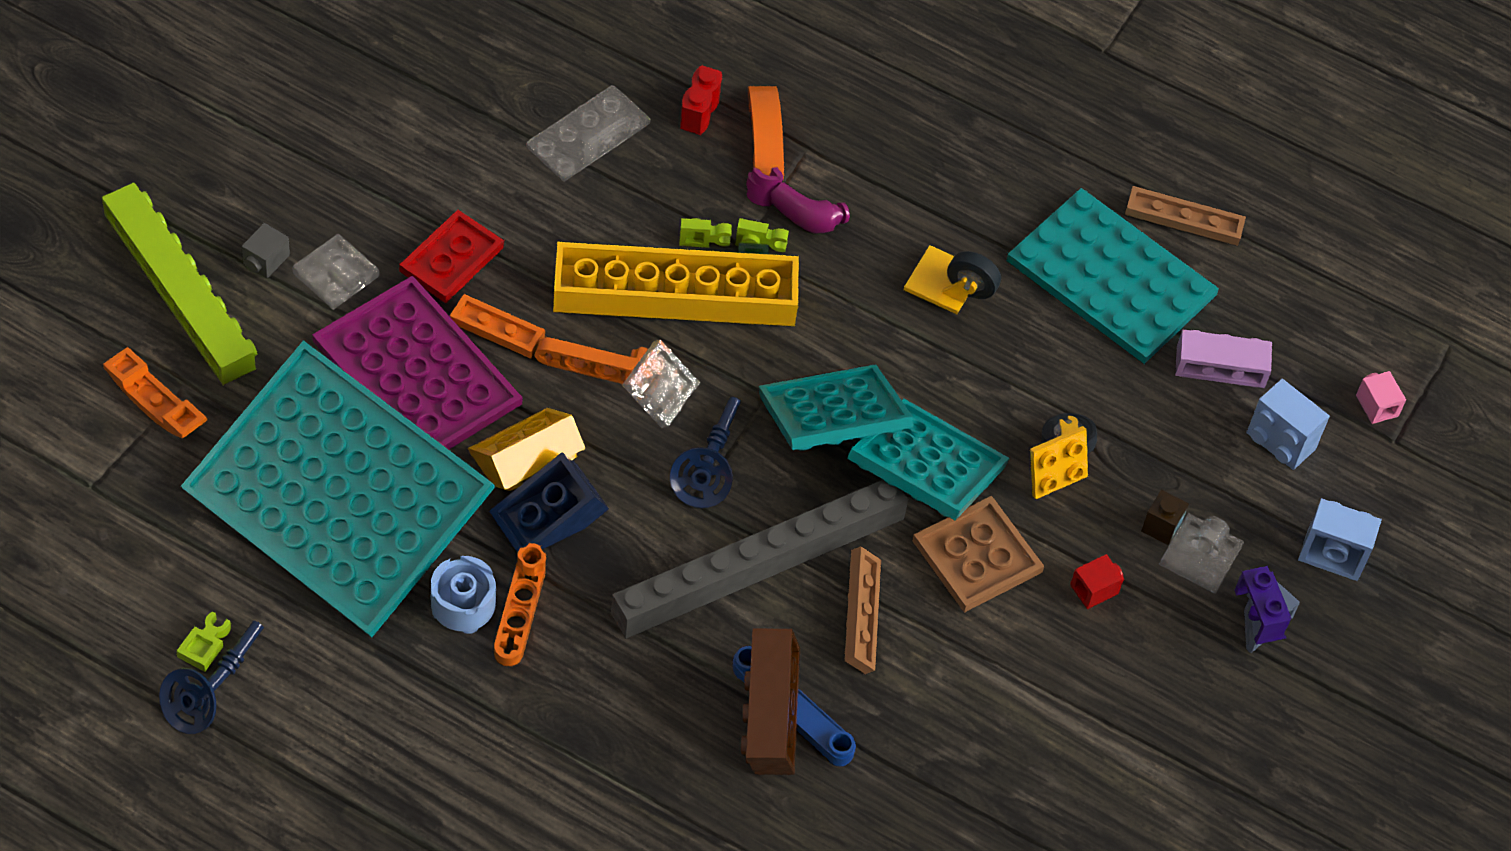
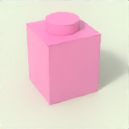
(1380, 397)

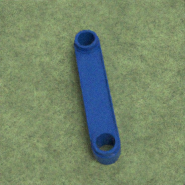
(811, 720)

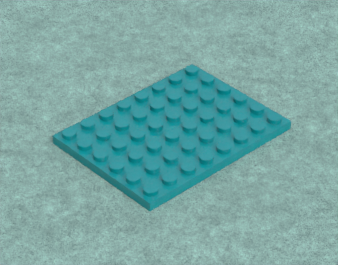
(338, 488)

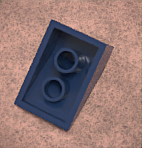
(549, 505)

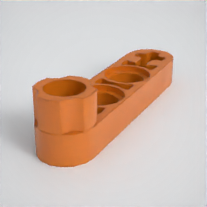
(593, 361)
(530, 562)

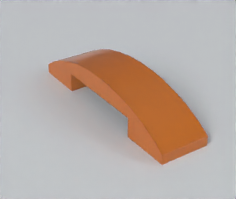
(766, 128)
(152, 396)

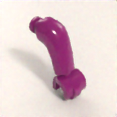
(809, 214)

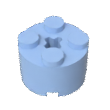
(463, 594)

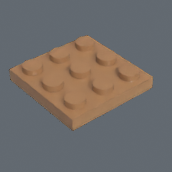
(978, 554)

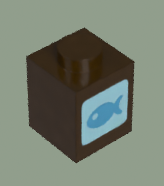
(1165, 517)

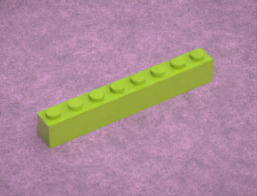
(179, 283)

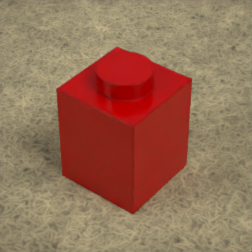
(1097, 581)

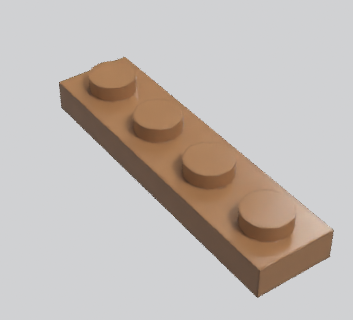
(1185, 215)
(863, 610)

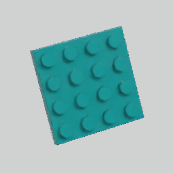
(835, 407)
(931, 462)

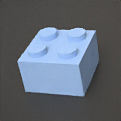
(1287, 424)
(1339, 539)

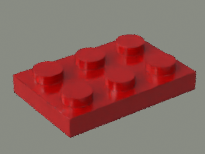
(452, 256)

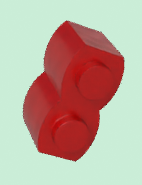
(701, 100)

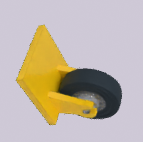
(951, 279)
(1063, 453)

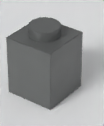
(265, 250)

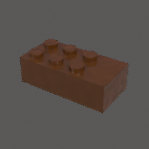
(772, 702)

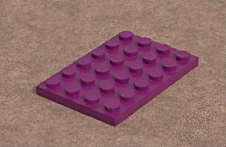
(419, 363)

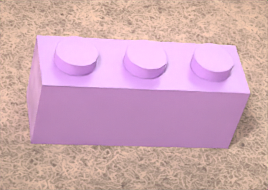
(1223, 358)

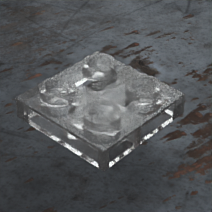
(335, 271)
(660, 383)
(1202, 551)

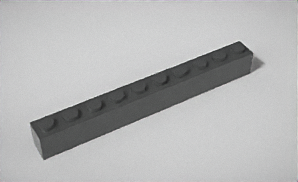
(757, 557)

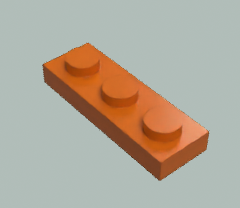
(497, 326)

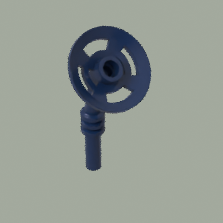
(704, 468)
(197, 696)

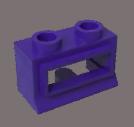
(1268, 603)

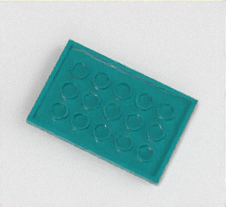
(1112, 275)

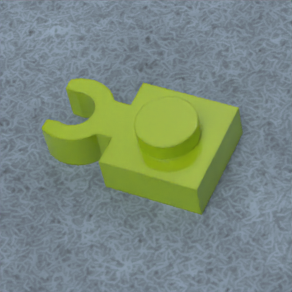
(700, 232)
(758, 233)
(204, 645)

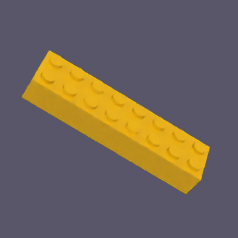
(676, 284)

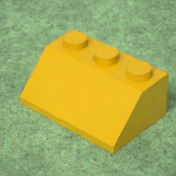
(527, 447)

